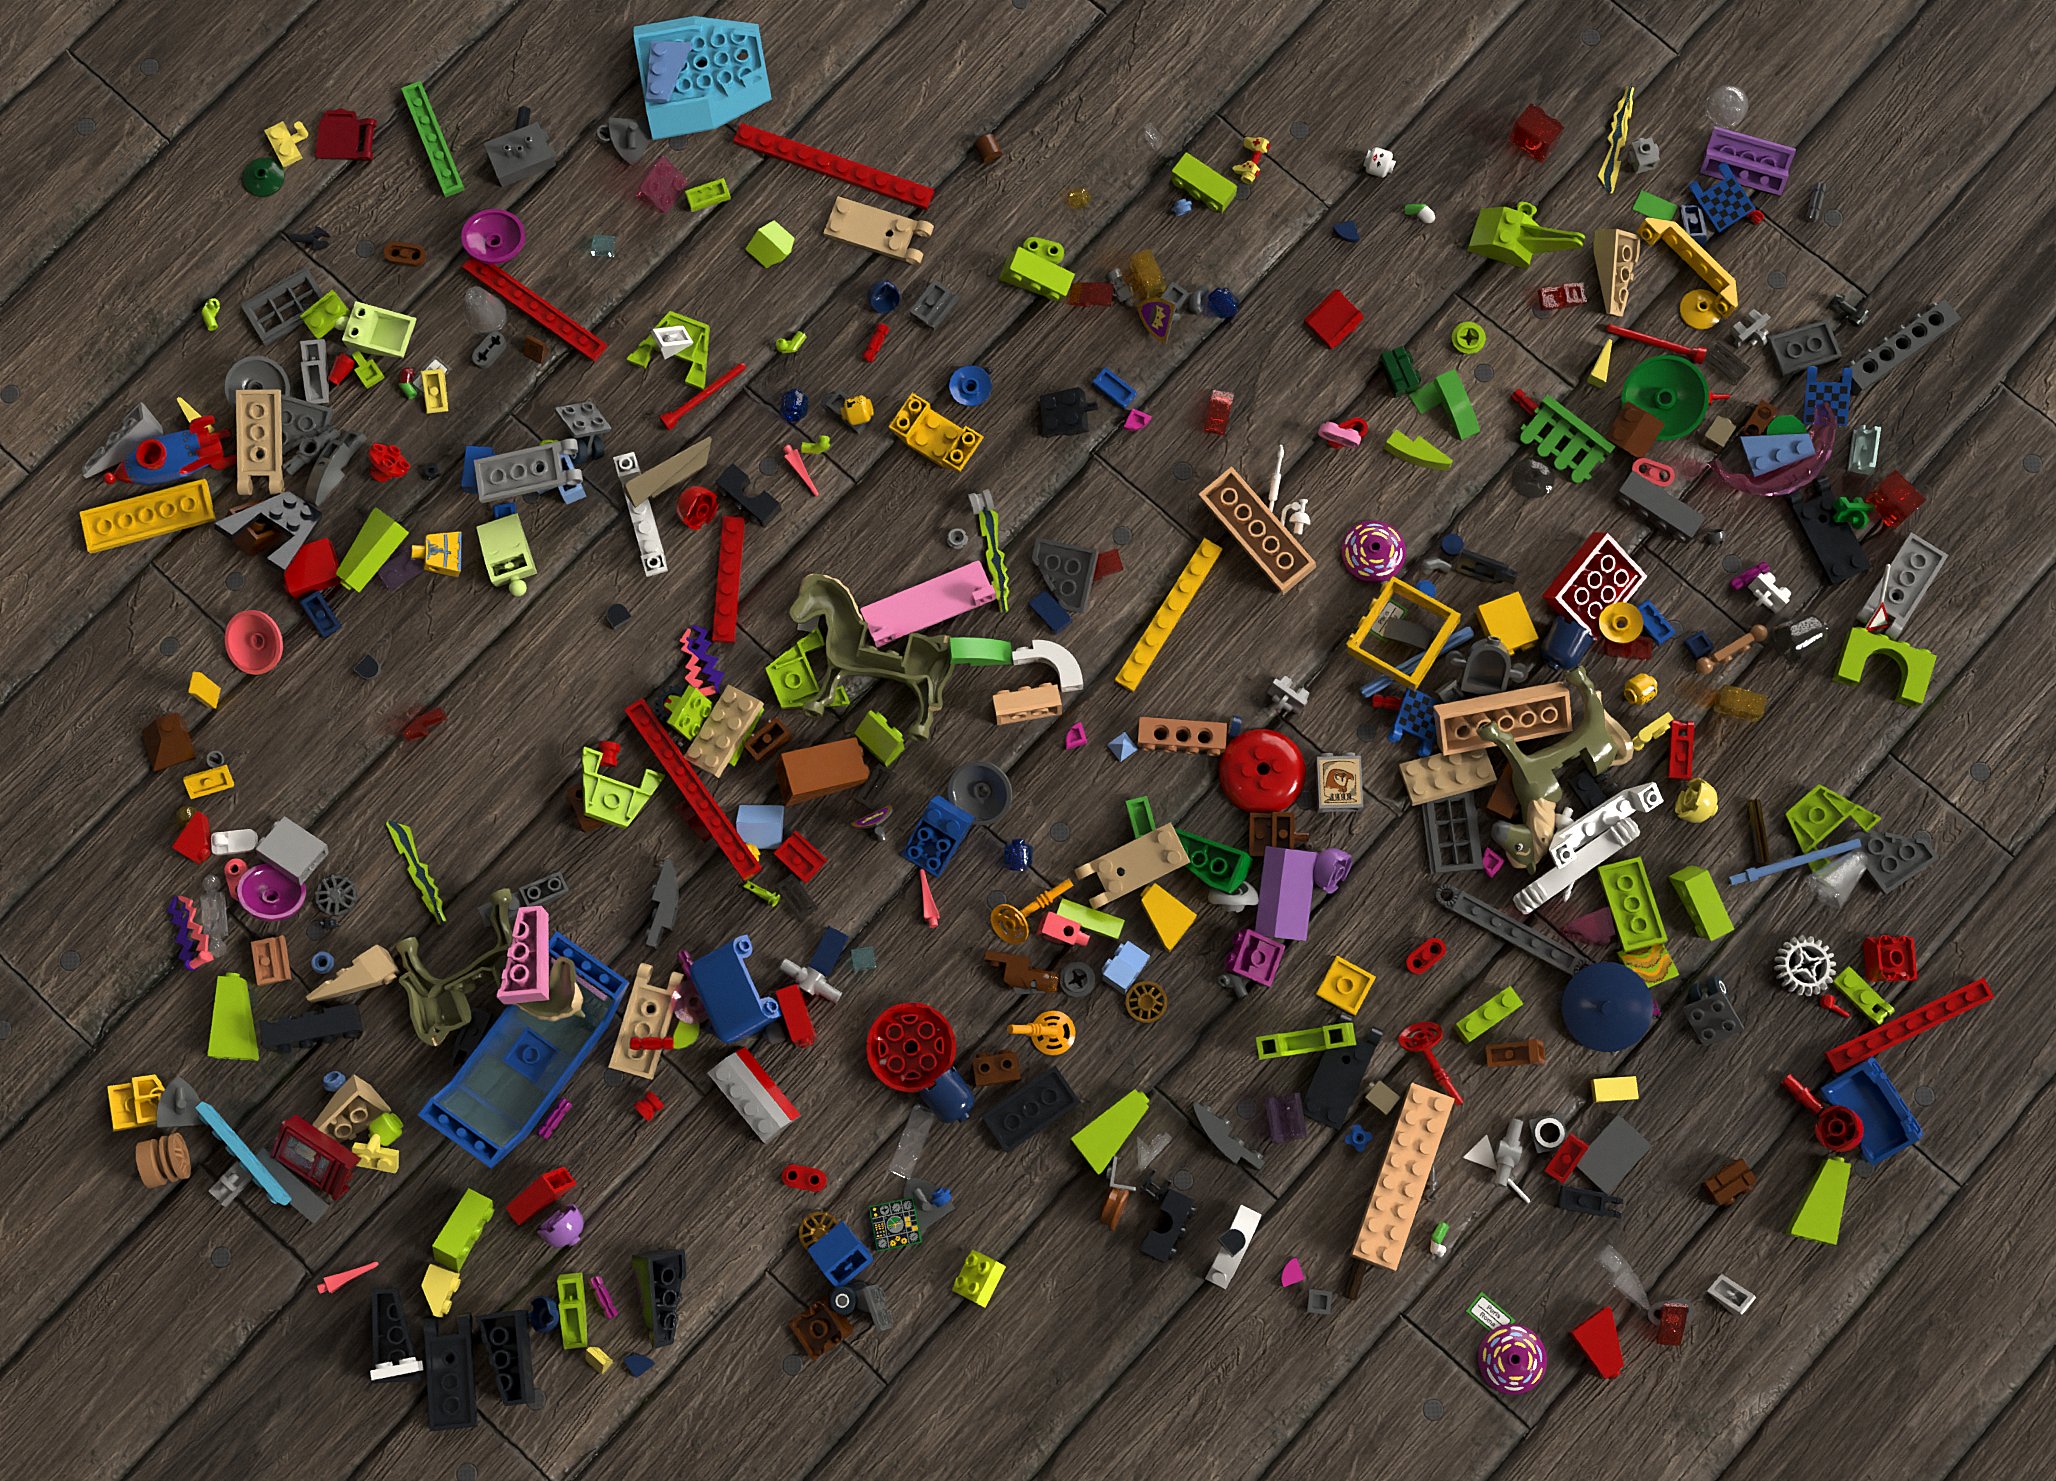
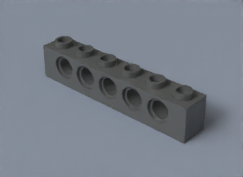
(1941, 314)

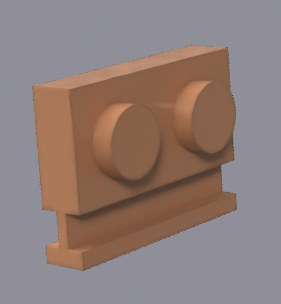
(271, 960)

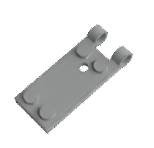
(517, 472)
(1909, 577)

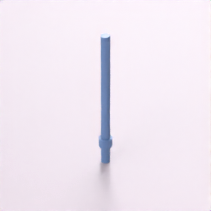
(1752, 874)

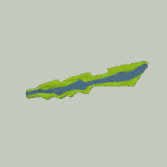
(995, 557)
(419, 872)

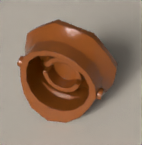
(1113, 1207)

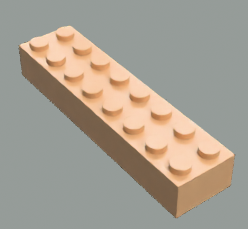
(1402, 1177)

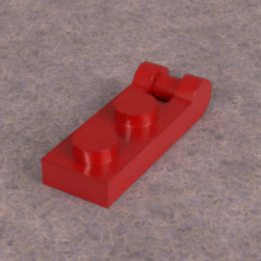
(1680, 751)

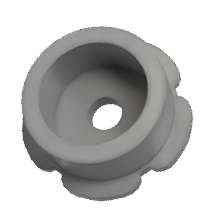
(963, 539)

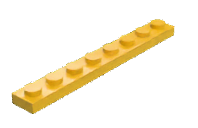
(1168, 615)

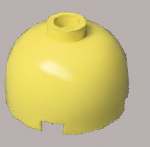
(1697, 802)

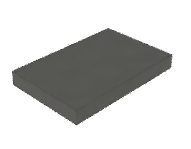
(1803, 348)
(1612, 1154)

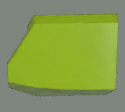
(770, 244)

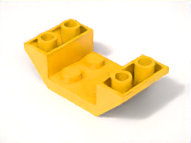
(934, 435)

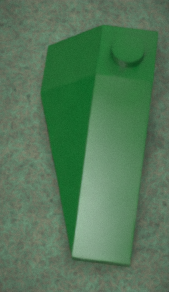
(1214, 862)

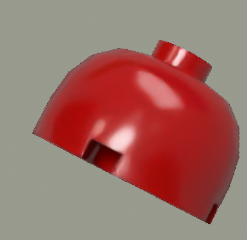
(696, 506)
(1839, 1128)

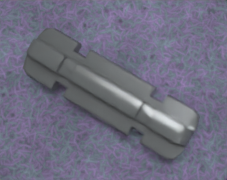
(1815, 202)

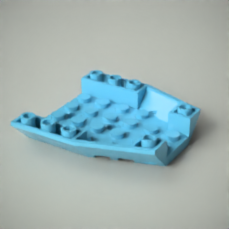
(709, 94)

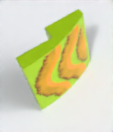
(1650, 963)

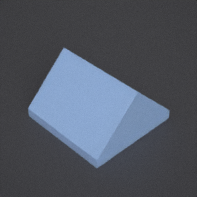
(761, 825)

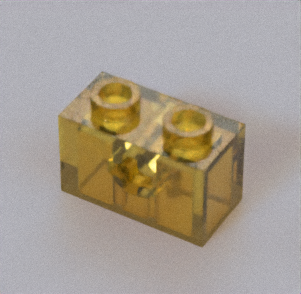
(1148, 274)
(1740, 703)

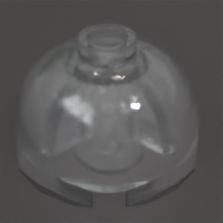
(1726, 106)

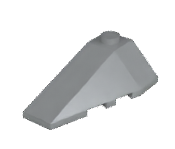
(137, 427)

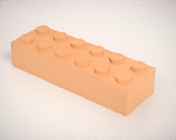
(1257, 530)
(1522, 712)

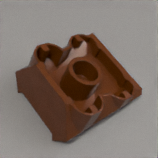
(820, 1328)

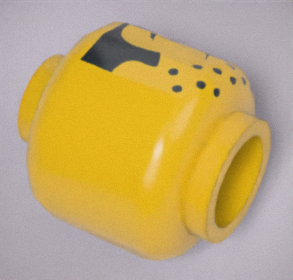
(857, 410)
(1640, 689)

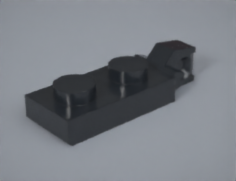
(1485, 568)

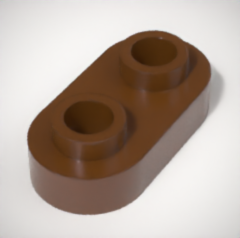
(406, 254)

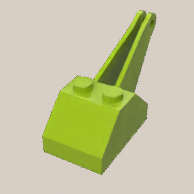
(1515, 237)

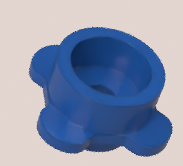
(1352, 1138)

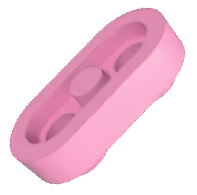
(1344, 437)

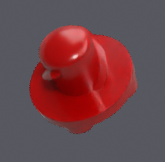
(386, 462)

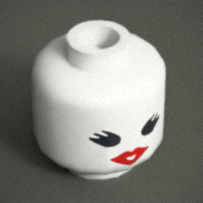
(1379, 162)

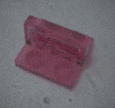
(662, 185)

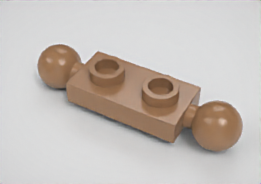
(1705, 665)

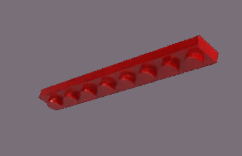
(537, 308)
(1909, 1025)

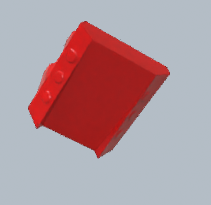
(1334, 319)
(1889, 958)

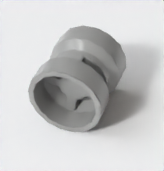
(981, 501)

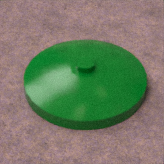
(1671, 392)

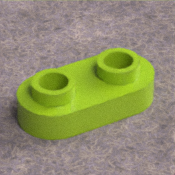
(1043, 249)

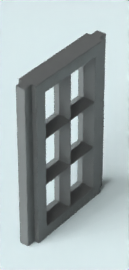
(268, 295)
(1472, 833)

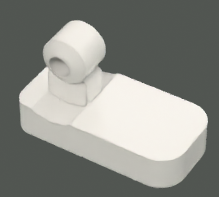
(234, 842)

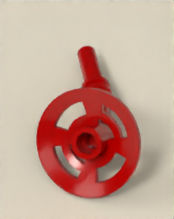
(1424, 1045)

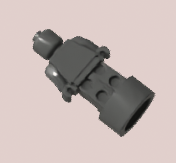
(1123, 291)

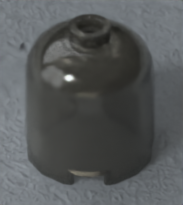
(1800, 638)

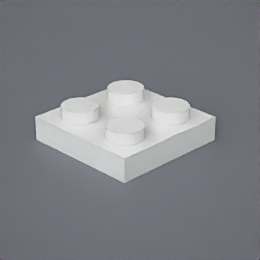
(387, 1369)

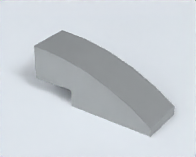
(315, 371)

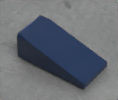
(1693, 223)
(1050, 612)
(320, 614)
(828, 951)

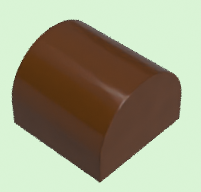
(988, 148)

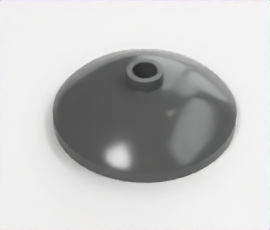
(255, 371)
(967, 794)

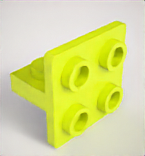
(978, 1278)

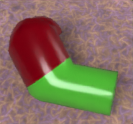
(405, 377)

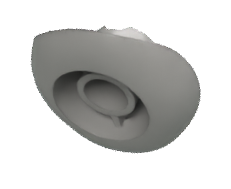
(1243, 895)

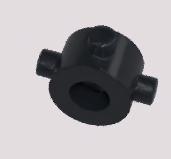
(432, 472)
(329, 924)

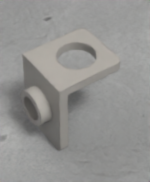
(1111, 1174)

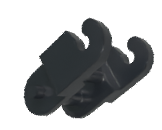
(1149, 1182)

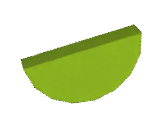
(685, 1034)

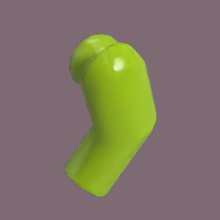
(209, 313)
(792, 345)
(816, 448)

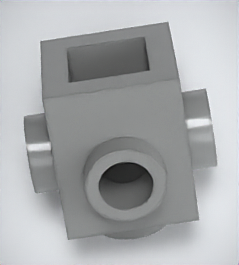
(1643, 155)

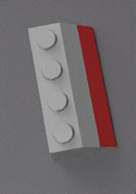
(754, 1094)

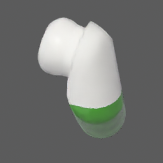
(1421, 211)
(1437, 1237)

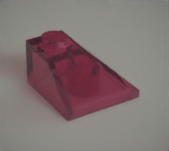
(1591, 928)

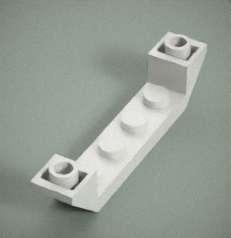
(643, 519)
(1600, 819)

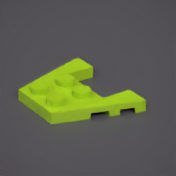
(694, 354)
(793, 677)
(610, 799)
(1819, 815)

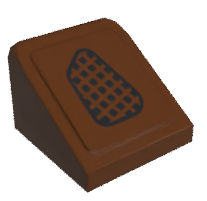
(535, 349)

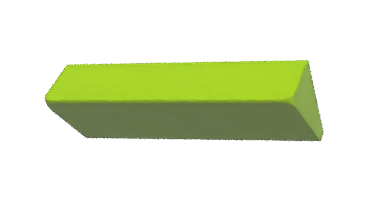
(1091, 920)

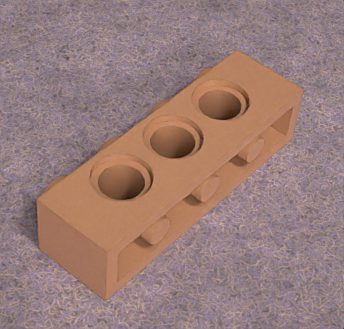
(1172, 727)

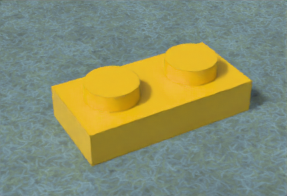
(208, 781)

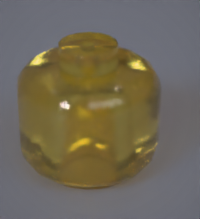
(1079, 198)
(184, 815)

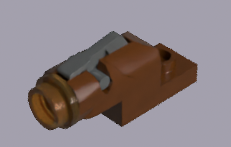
(1020, 976)

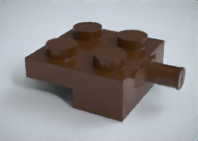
(1272, 830)

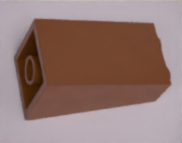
(820, 770)

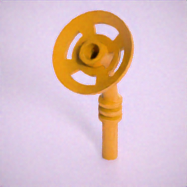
(1017, 917)
(1040, 1027)

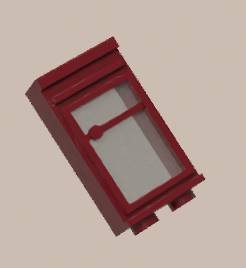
(314, 1156)

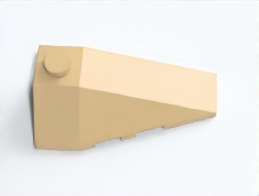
(1614, 256)
(368, 971)
(350, 1110)

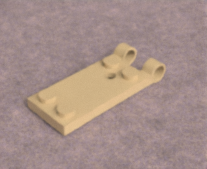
(867, 229)
(259, 429)
(1142, 861)
(641, 1024)

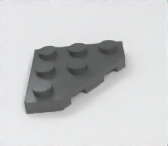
(301, 421)
(1067, 571)
(1893, 857)

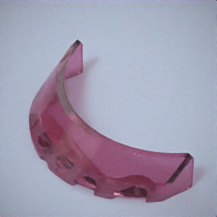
(1791, 476)

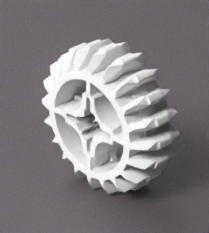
(1807, 973)

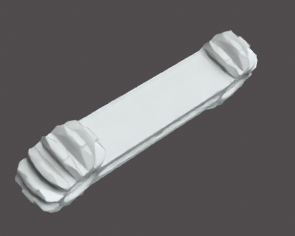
(1587, 859)

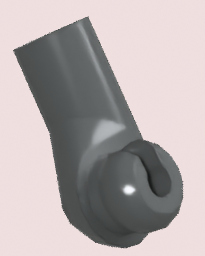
(1195, 299)
(1434, 563)

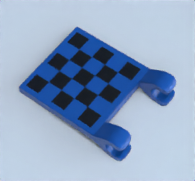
(1725, 201)
(1834, 393)
(1417, 719)

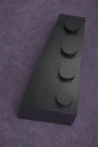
(311, 1028)
(391, 1334)
(509, 1354)

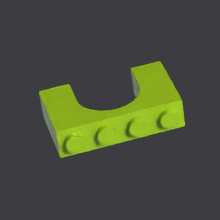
(1914, 663)
(1306, 1041)

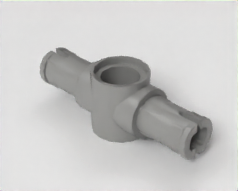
(810, 981)
(1508, 1152)

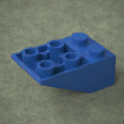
(937, 835)

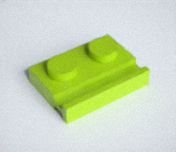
(324, 313)

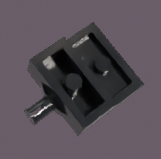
(1065, 412)

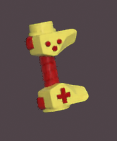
(1249, 169)

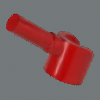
(1717, 397)
(1827, 1002)

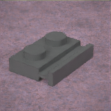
(934, 305)

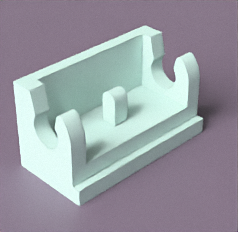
(1864, 450)

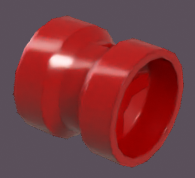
(609, 752)
(649, 1105)

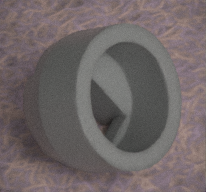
(604, 130)
(1716, 536)
(215, 755)

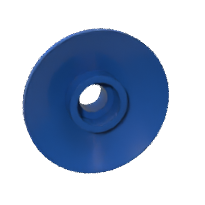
(967, 377)

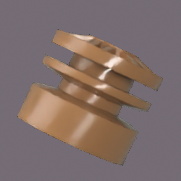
(163, 1160)

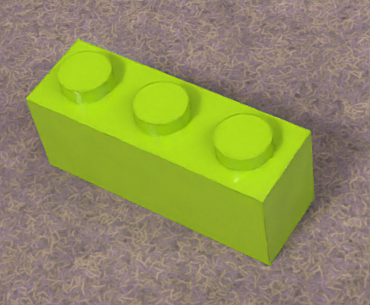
(1203, 183)
(1487, 1015)

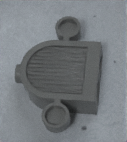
(1486, 667)

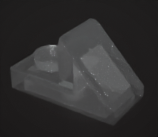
(1145, 1154)

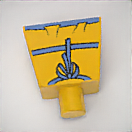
(440, 553)

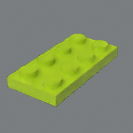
(1632, 904)

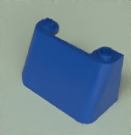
(730, 992)
(1884, 1114)

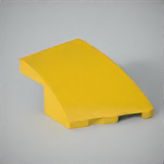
(135, 1102)

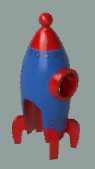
(174, 455)

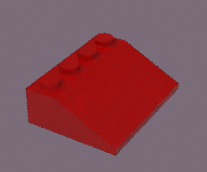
(1592, 581)

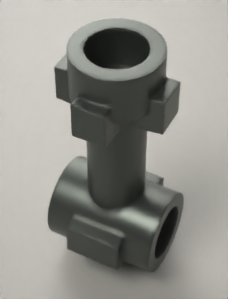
(1858, 315)

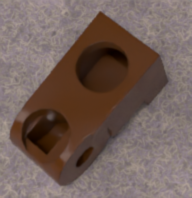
(1759, 419)

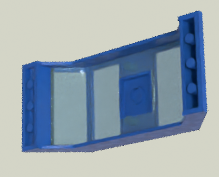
(524, 1064)

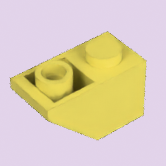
(438, 1288)

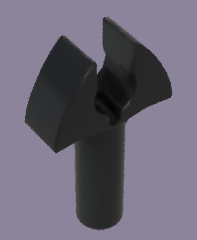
(312, 238)

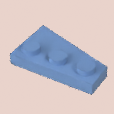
(664, 67)
(1775, 451)

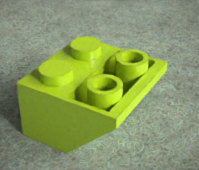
(879, 738)

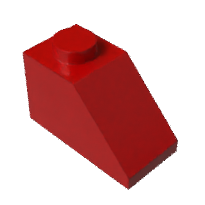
(195, 839)

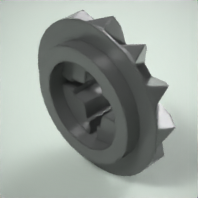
(1080, 969)

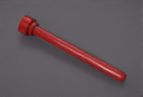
(1694, 353)
(670, 419)

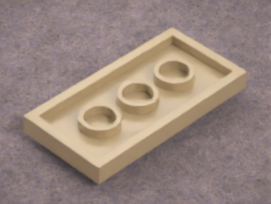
(723, 731)
(1446, 775)

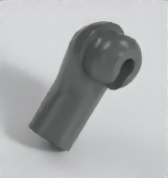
(1234, 982)

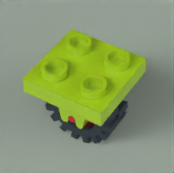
(683, 709)

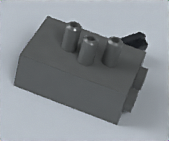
(521, 151)

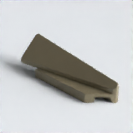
(668, 474)

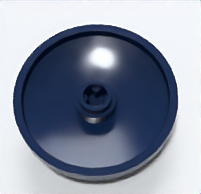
(1607, 1006)

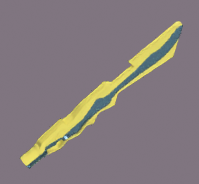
(1617, 138)

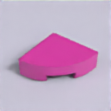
(1136, 420)
(1075, 737)
(1491, 862)
(1291, 1273)

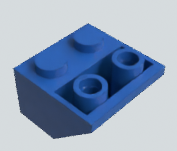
(840, 1254)

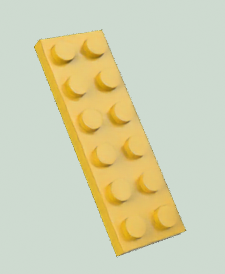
(147, 516)

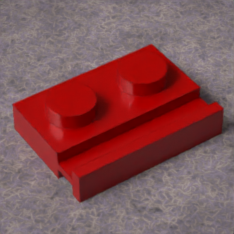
(800, 857)

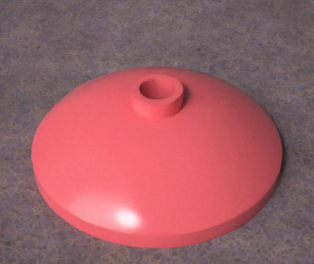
(245, 643)

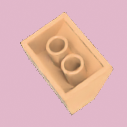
(1027, 704)

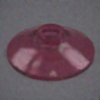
(681, 1003)

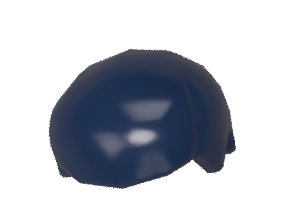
(884, 296)
(544, 1314)

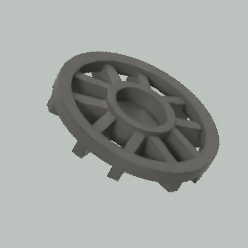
(336, 895)

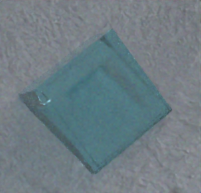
(603, 245)
(863, 958)

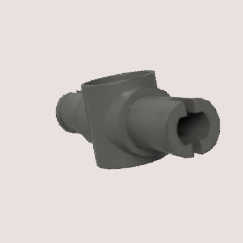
(302, 456)

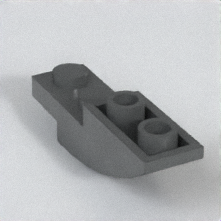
(326, 471)
(534, 894)
(667, 896)
(1217, 1132)

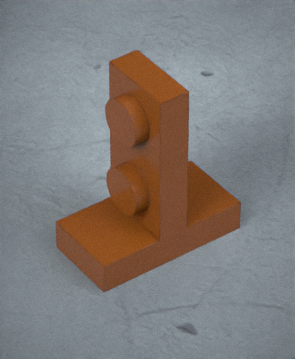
(1516, 1054)

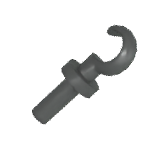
(1431, 1183)

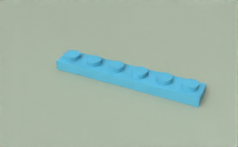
(248, 1160)

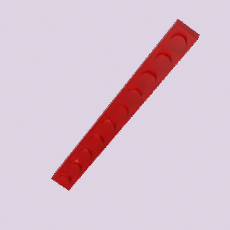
(833, 166)
(693, 790)

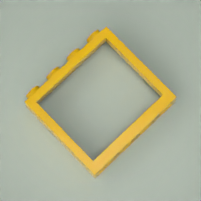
(1377, 605)

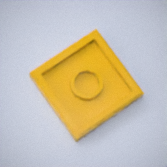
(1345, 985)

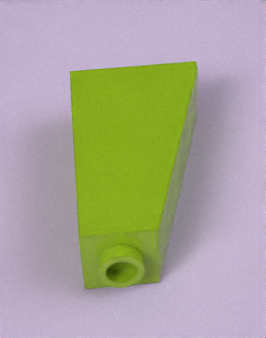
(370, 550)
(232, 1021)
(1109, 1131)
(1822, 1205)

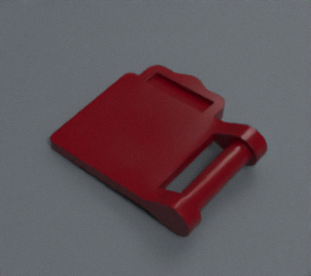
(340, 136)

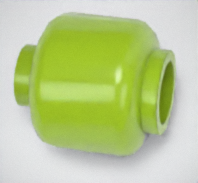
(387, 1127)

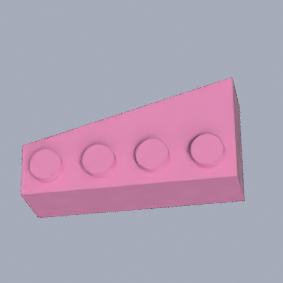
(528, 959)

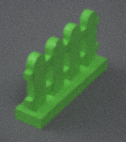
(1567, 421)

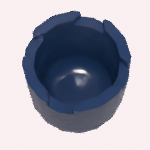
(1565, 644)
(949, 1097)

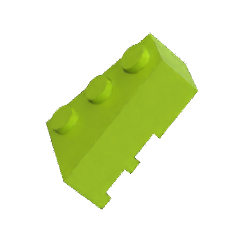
(1036, 275)
(1702, 902)
(462, 1230)

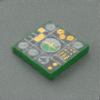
(895, 1224)

